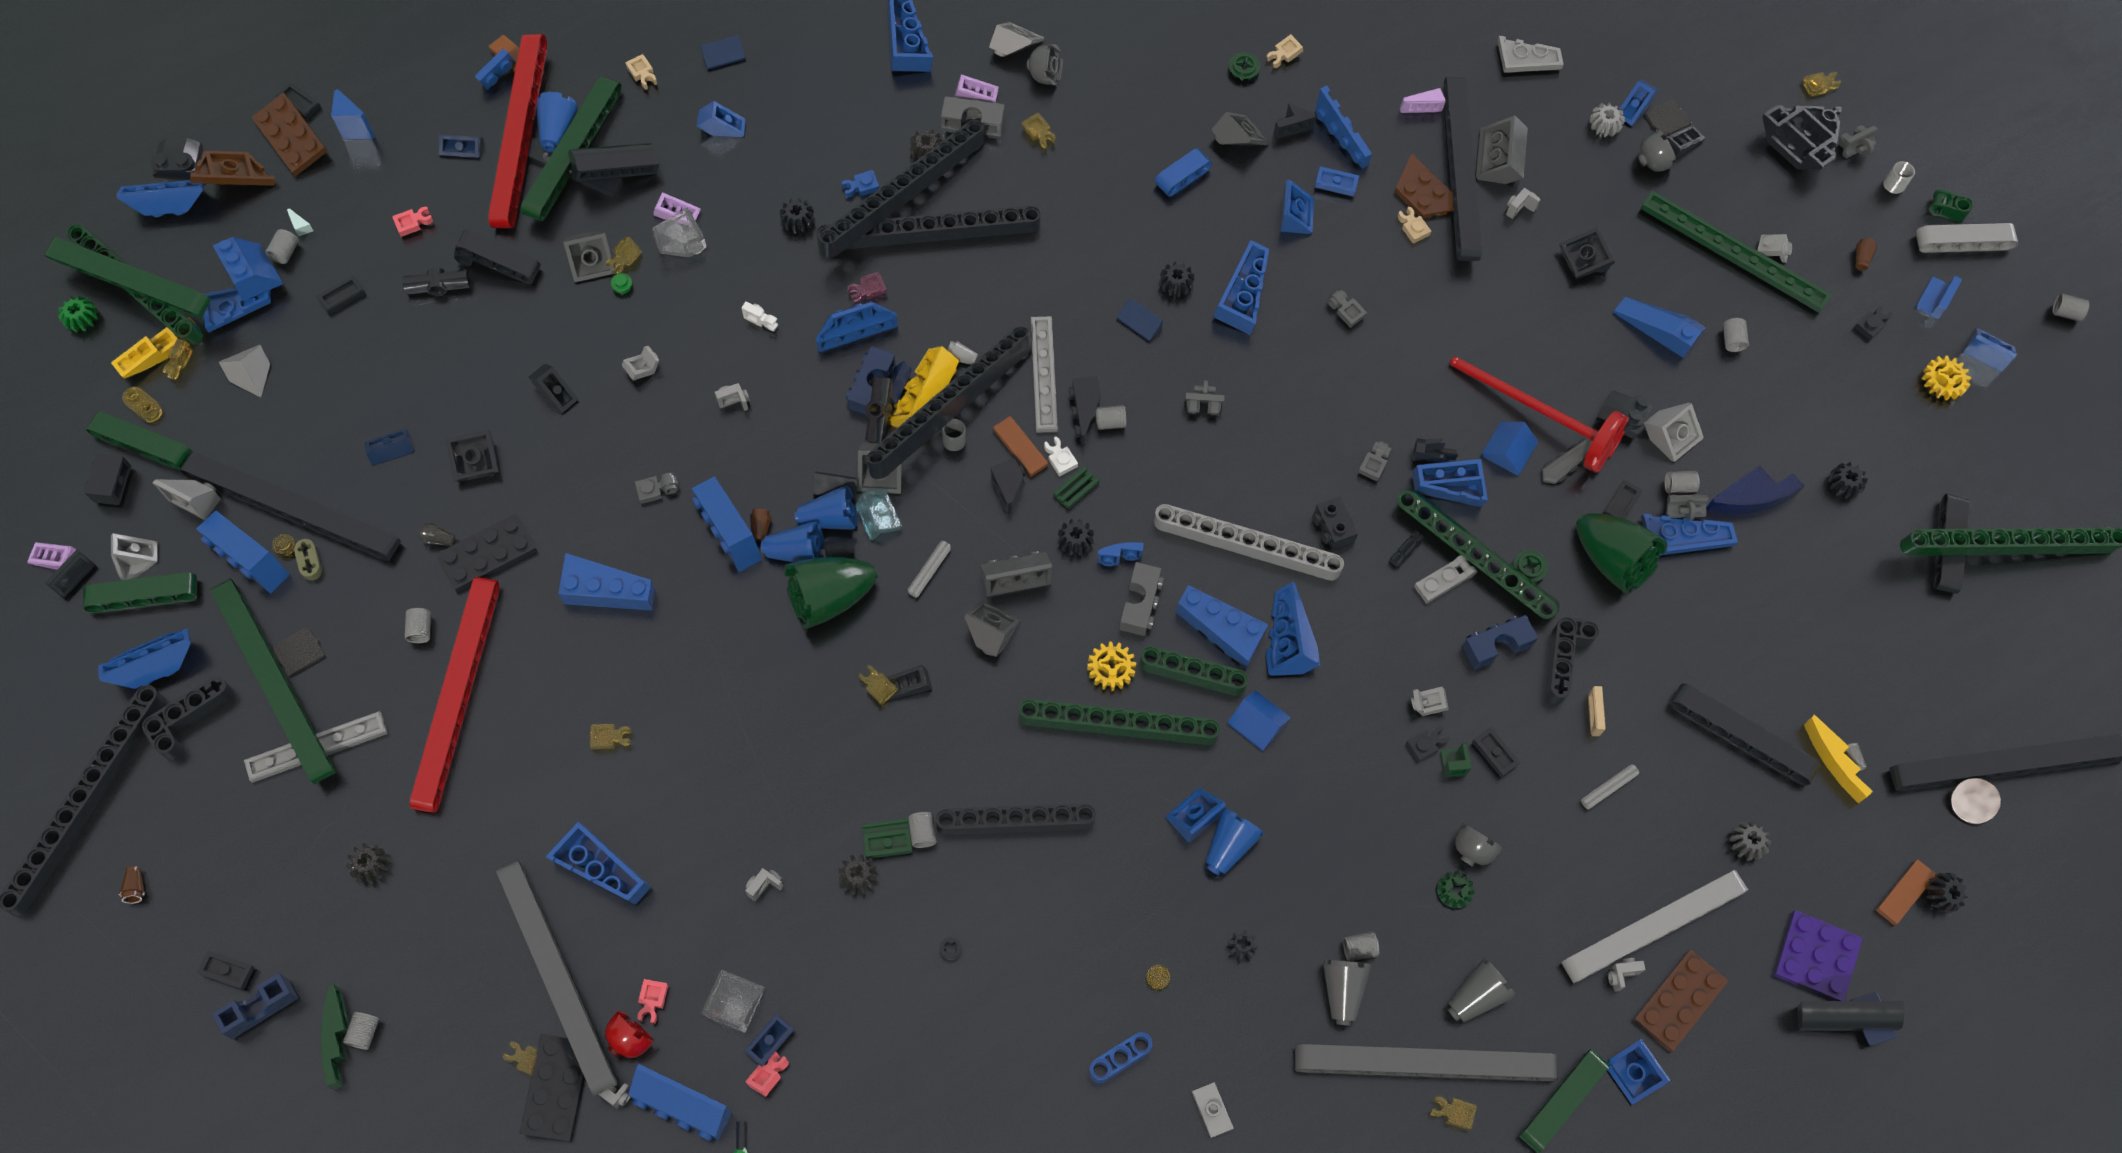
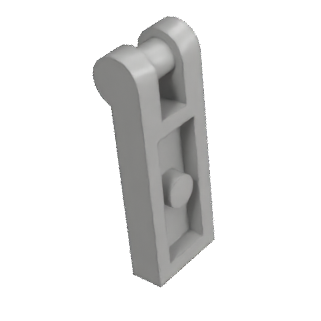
(1444, 579)

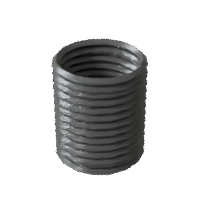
(957, 443)

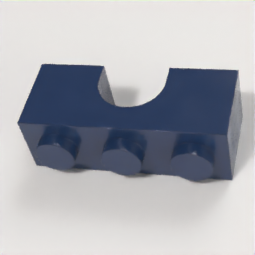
(874, 363)
(1515, 633)
(240, 1016)

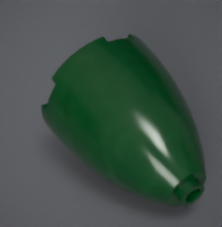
(1620, 548)
(827, 586)

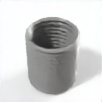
(1899, 177)
(282, 246)
(2071, 307)
(1735, 334)
(1111, 417)
(1682, 482)
(417, 625)
(922, 829)
(1361, 946)
(361, 1030)

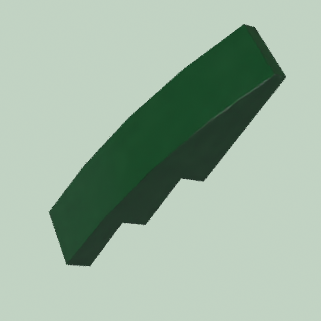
(333, 1029)

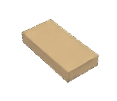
(1596, 711)

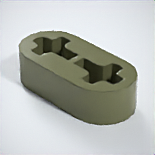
(313, 558)

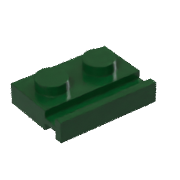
(887, 838)

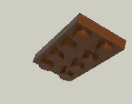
(289, 134)
(1680, 1000)

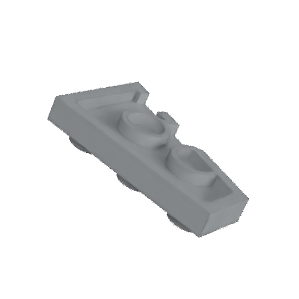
(1521, 57)

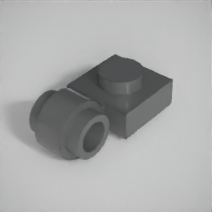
(1349, 312)
(1374, 463)
(651, 489)

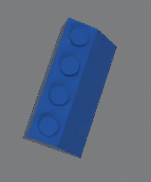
(678, 1102)

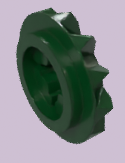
(1237, 62)
(1533, 558)
(1453, 899)

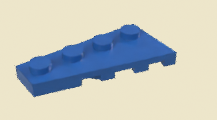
(1341, 128)

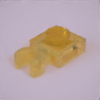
(1819, 84)
(1038, 128)
(626, 254)
(179, 356)
(879, 685)
(604, 736)
(525, 1059)
(1458, 1112)

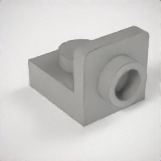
(619, 1098)

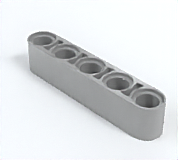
(1966, 237)

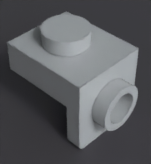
(1524, 198)
(1775, 246)
(642, 364)
(732, 394)
(1430, 701)
(758, 883)
(1627, 967)

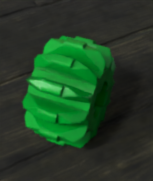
(78, 313)

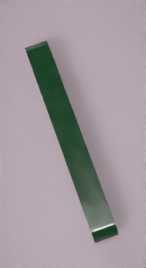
(577, 136)
(128, 277)
(169, 316)
(1489, 555)
(1130, 718)

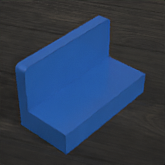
(1937, 296)

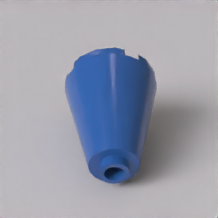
(554, 118)
(830, 510)
(794, 543)
(1231, 841)

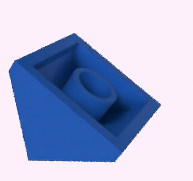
(349, 118)
(1296, 210)
(1990, 350)
(1511, 446)
(1258, 720)
(1196, 814)
(1637, 1072)

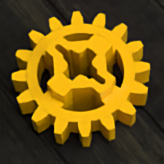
(1946, 377)
(1119, 664)

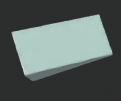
(299, 224)

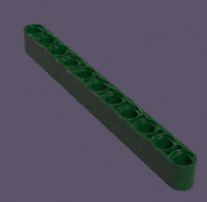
(2012, 541)
(273, 681)

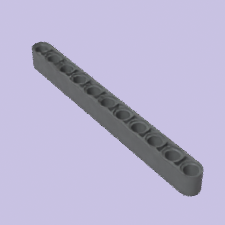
(556, 978)
(1426, 1062)

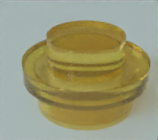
(283, 544)
(1158, 977)

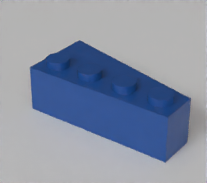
(907, 43)
(1242, 296)
(726, 523)
(242, 551)
(603, 586)
(1222, 624)
(593, 860)

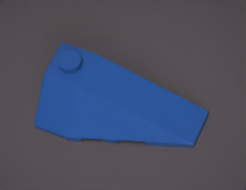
(1665, 326)
(1292, 641)

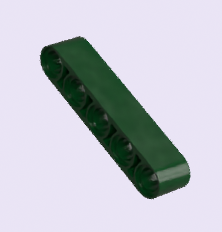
(138, 440)
(139, 592)
(1186, 662)
(1564, 1100)

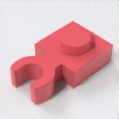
(409, 221)
(652, 997)
(766, 1077)

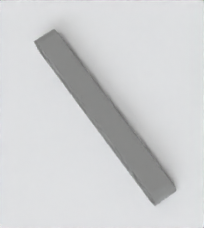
(1255, 550)
(1654, 926)

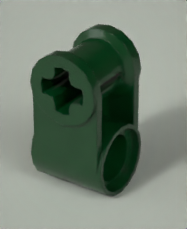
(1951, 206)

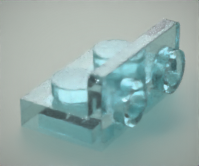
(877, 513)

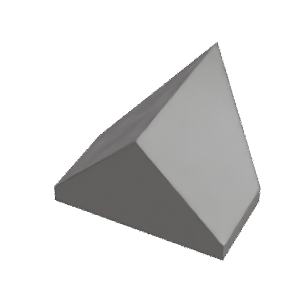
(248, 369)
(132, 555)

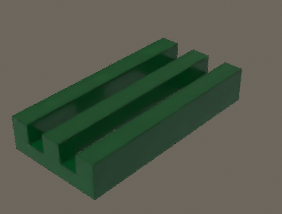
(1088, 476)

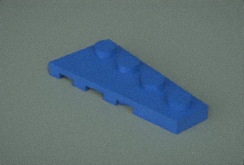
(1690, 535)

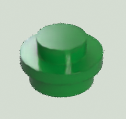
(621, 283)

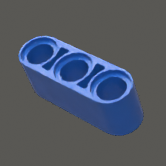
(1183, 172)
(1126, 1047)

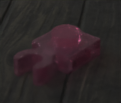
(870, 285)

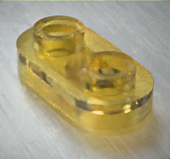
(141, 403)

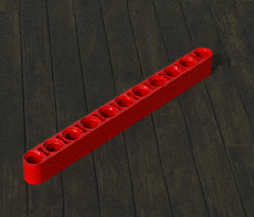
(518, 131)
(454, 695)

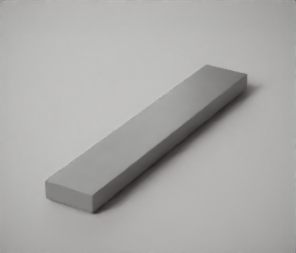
(1044, 374)
(332, 740)

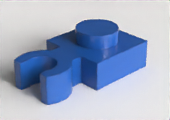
(863, 183)

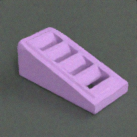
(971, 83)
(1423, 102)
(671, 202)
(59, 551)

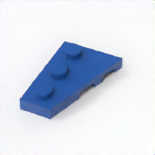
(228, 306)

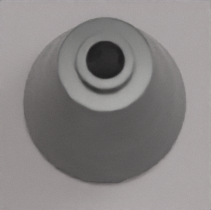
(1345, 988)
(1480, 993)

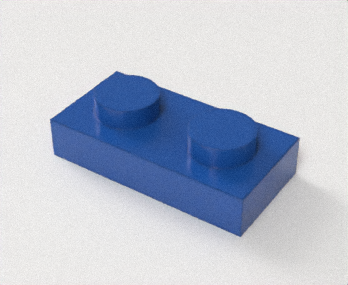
(495, 69)
(1336, 181)

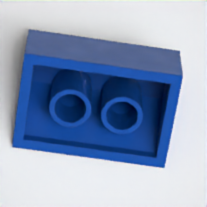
(247, 267)

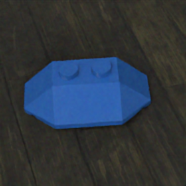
(161, 197)
(854, 324)
(147, 661)

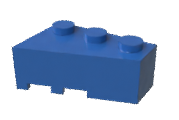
(1452, 481)

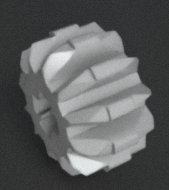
(1607, 120)

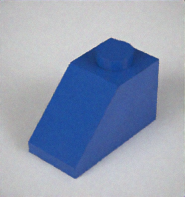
(1638, 101)
(720, 121)

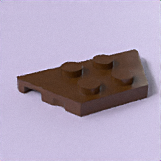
(230, 168)
(1423, 190)

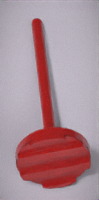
(1604, 441)

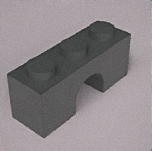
(958, 110)
(1137, 617)

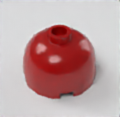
(626, 1037)

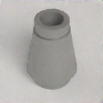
(962, 353)

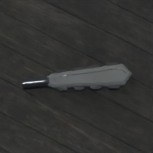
(1566, 462)

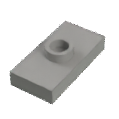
(1212, 1110)

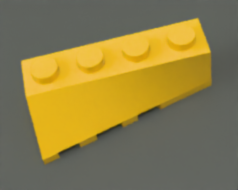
(932, 376)

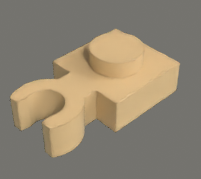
(1286, 49)
(641, 69)
(1415, 228)

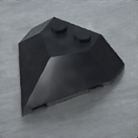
(1803, 134)

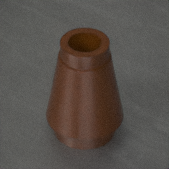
(1865, 252)
(759, 523)
(132, 886)

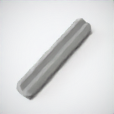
(929, 569)
(1610, 786)

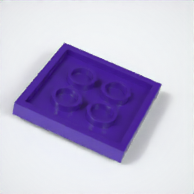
(1818, 956)

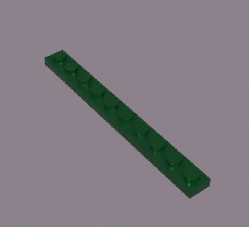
(1736, 251)

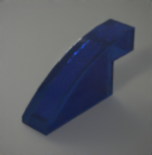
(1755, 493)

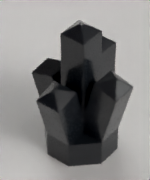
(1433, 451)

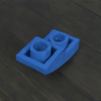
(1111, 554)

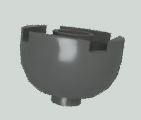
(1045, 64)
(1656, 152)
(1476, 846)

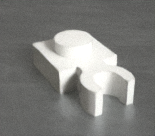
(756, 315)
(1061, 459)

